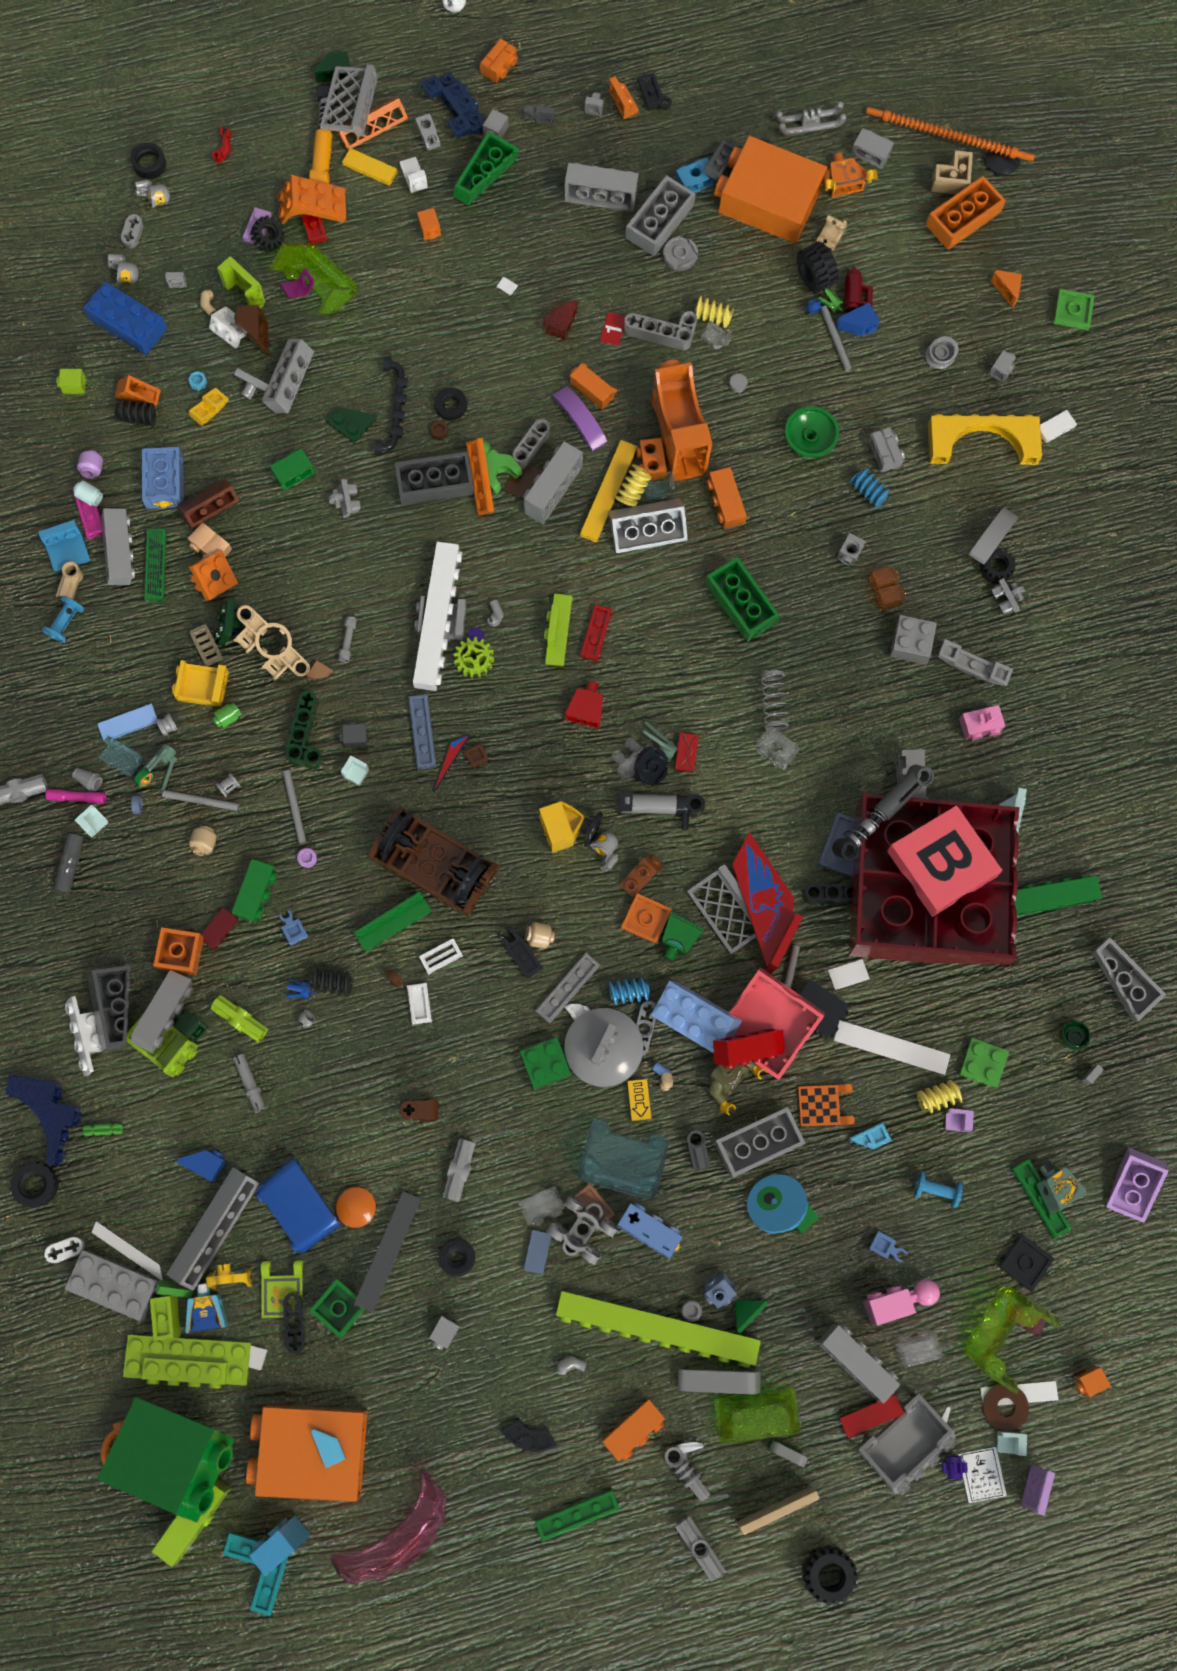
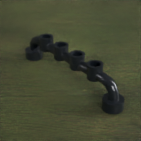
(398, 414)

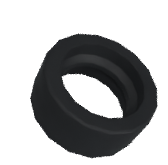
(145, 149)

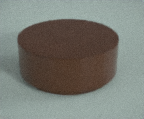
(439, 430)
(393, 978)

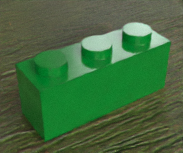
(254, 891)

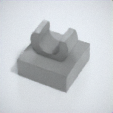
(594, 105)

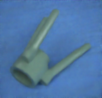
(666, 746)
(164, 755)

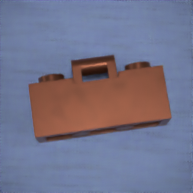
(208, 503)

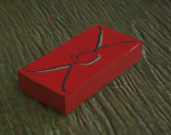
(686, 752)

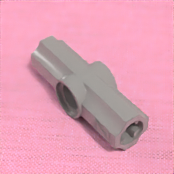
(19, 789)
(459, 1170)
(707, 1559)

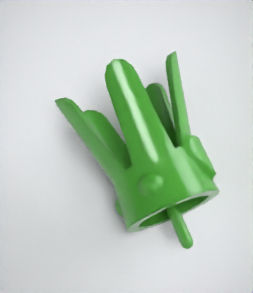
(835, 303)

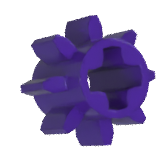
(954, 1467)

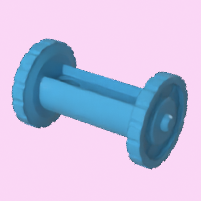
(62, 619)
(938, 1189)

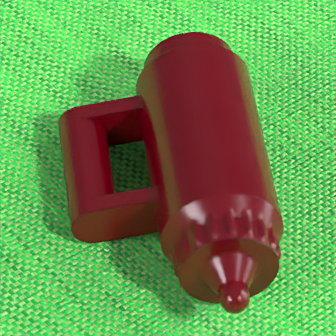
(853, 291)

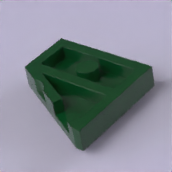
(351, 423)

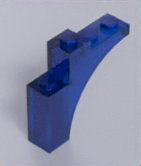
(56, 1118)

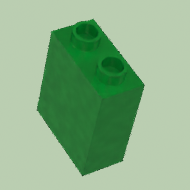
(167, 1460)

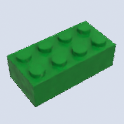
(742, 599)

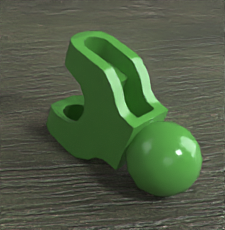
(497, 464)

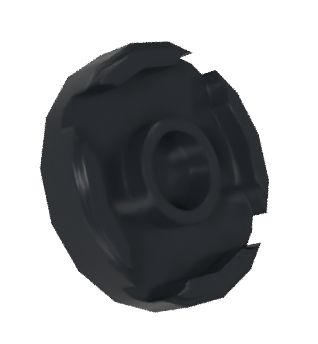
(651, 766)

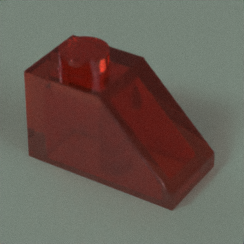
(561, 319)

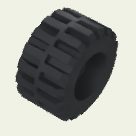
(817, 267)
(848, 1575)

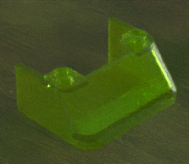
(330, 281)
(995, 1327)

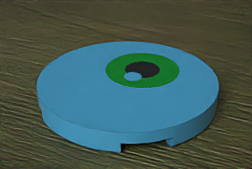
(777, 1204)

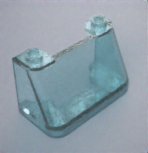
(622, 1161)

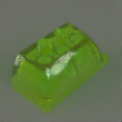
(757, 1415)

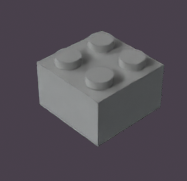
(913, 639)

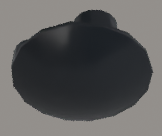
(1001, 164)

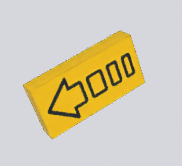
(639, 1100)

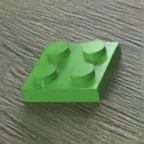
(1074, 309)
(984, 1063)

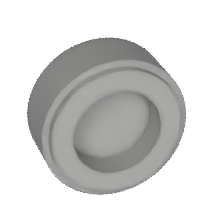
(738, 383)
(691, 1311)

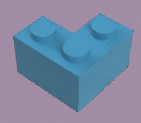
(282, 1542)

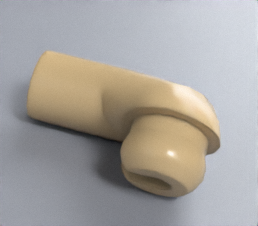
(205, 298)

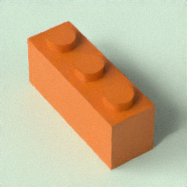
(726, 498)
(634, 1430)

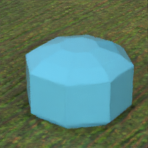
(197, 380)

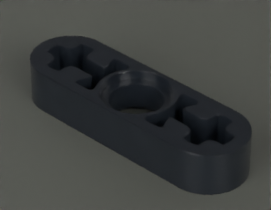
(300, 1337)

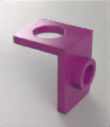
(298, 288)

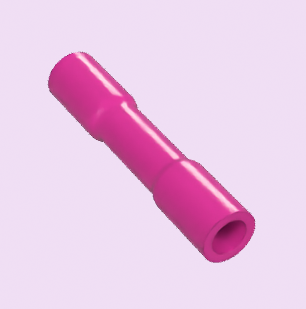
(63, 795)

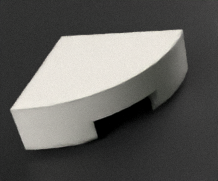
(576, 1010)

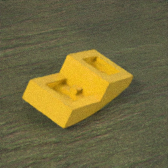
(209, 407)

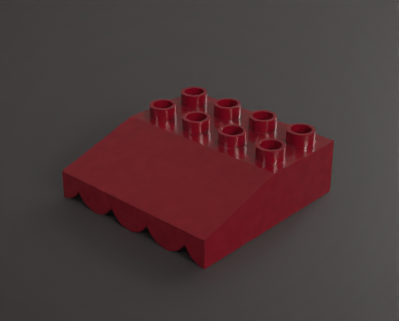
(893, 921)

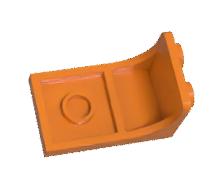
(311, 198)

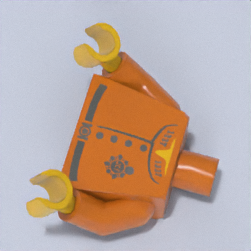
(846, 176)

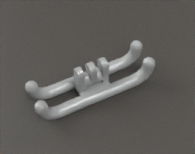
(810, 120)

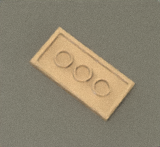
(777, 1510)

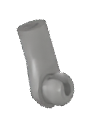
(497, 614)
(570, 1362)

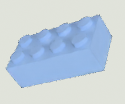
(694, 1015)

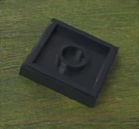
(1026, 1262)

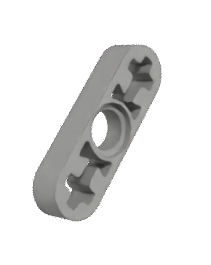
(642, 1013)

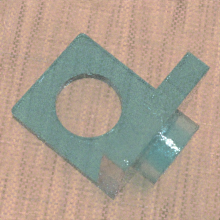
(660, 489)

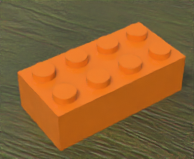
(965, 212)

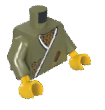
(726, 1080)

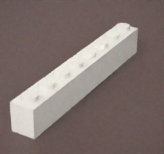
(436, 616)

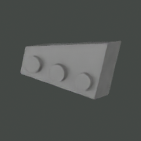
(905, 761)

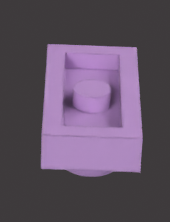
(257, 213)

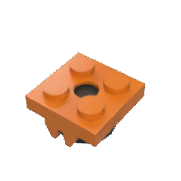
(212, 575)

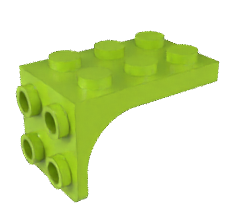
(172, 1053)

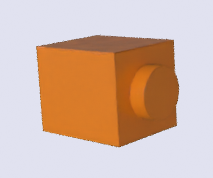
(429, 224)
(1091, 1382)

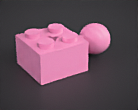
(899, 1301)

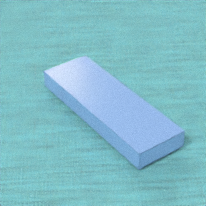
(128, 722)

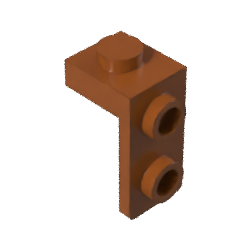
(641, 874)

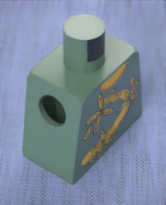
(1059, 1188)

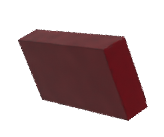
(219, 928)

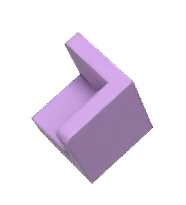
(959, 1120)

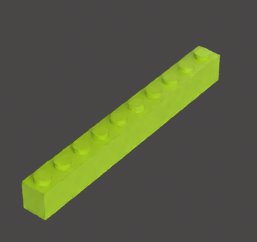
(658, 1328)

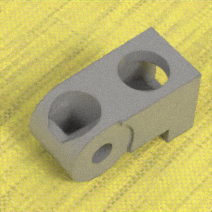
(427, 132)

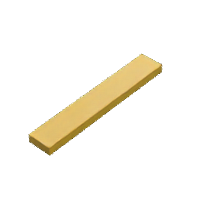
(609, 489)

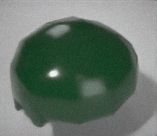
(1075, 1035)

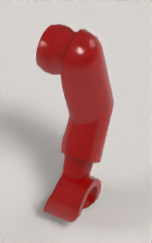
(225, 149)

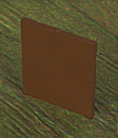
(520, 485)

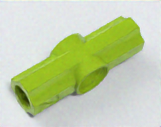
(239, 1018)

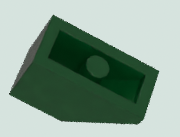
(325, 69)
(190, 1025)

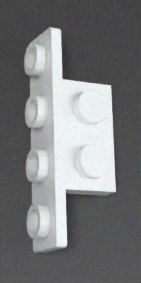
(85, 1034)

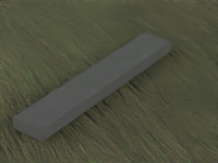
(387, 1252)

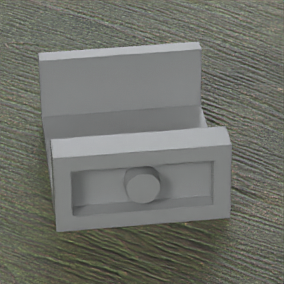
(457, 619)

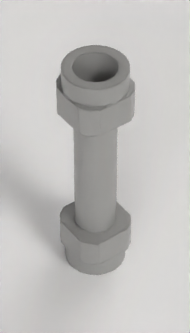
(344, 653)

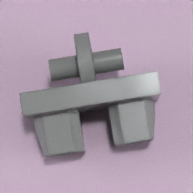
(342, 499)
(1003, 589)

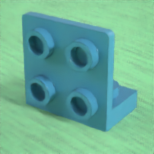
(64, 545)

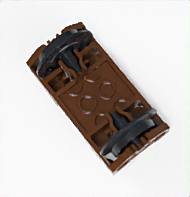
(433, 861)

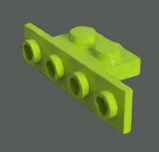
(558, 629)

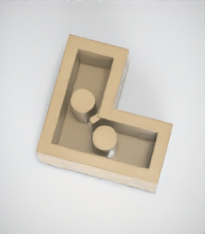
(955, 177)

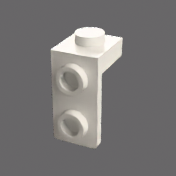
(413, 174)

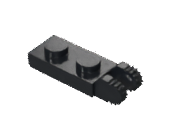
(521, 954)

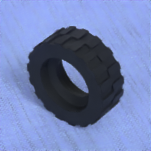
(20, 1177)

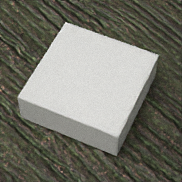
(257, 1357)

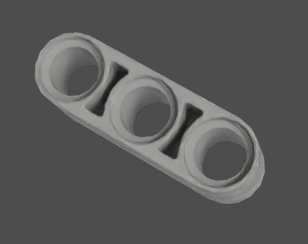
(532, 436)

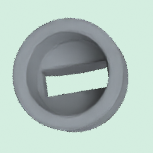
(306, 1018)

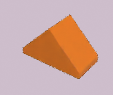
(1008, 285)

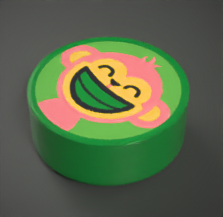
(143, 777)

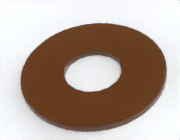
(998, 1421)

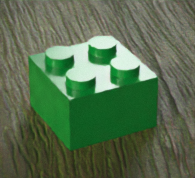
(545, 1063)
(337, 1308)

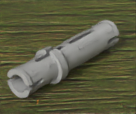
(249, 1083)

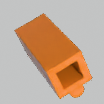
(592, 386)

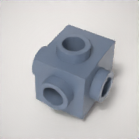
(720, 1290)

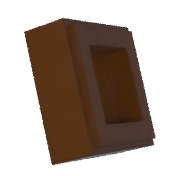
(476, 756)

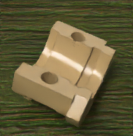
(832, 232)

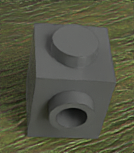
(354, 735)

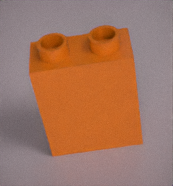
(770, 188)
(290, 1459)

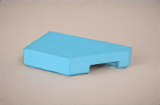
(872, 1137)
(328, 1447)

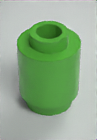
(226, 715)

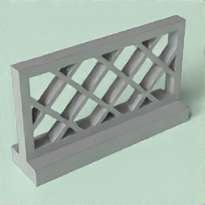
(362, 100)
(733, 887)

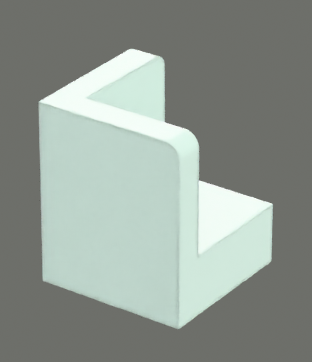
(355, 770)
(91, 821)
(1012, 1443)

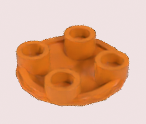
(356, 1207)

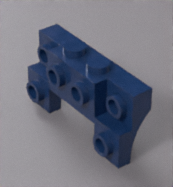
(458, 101)

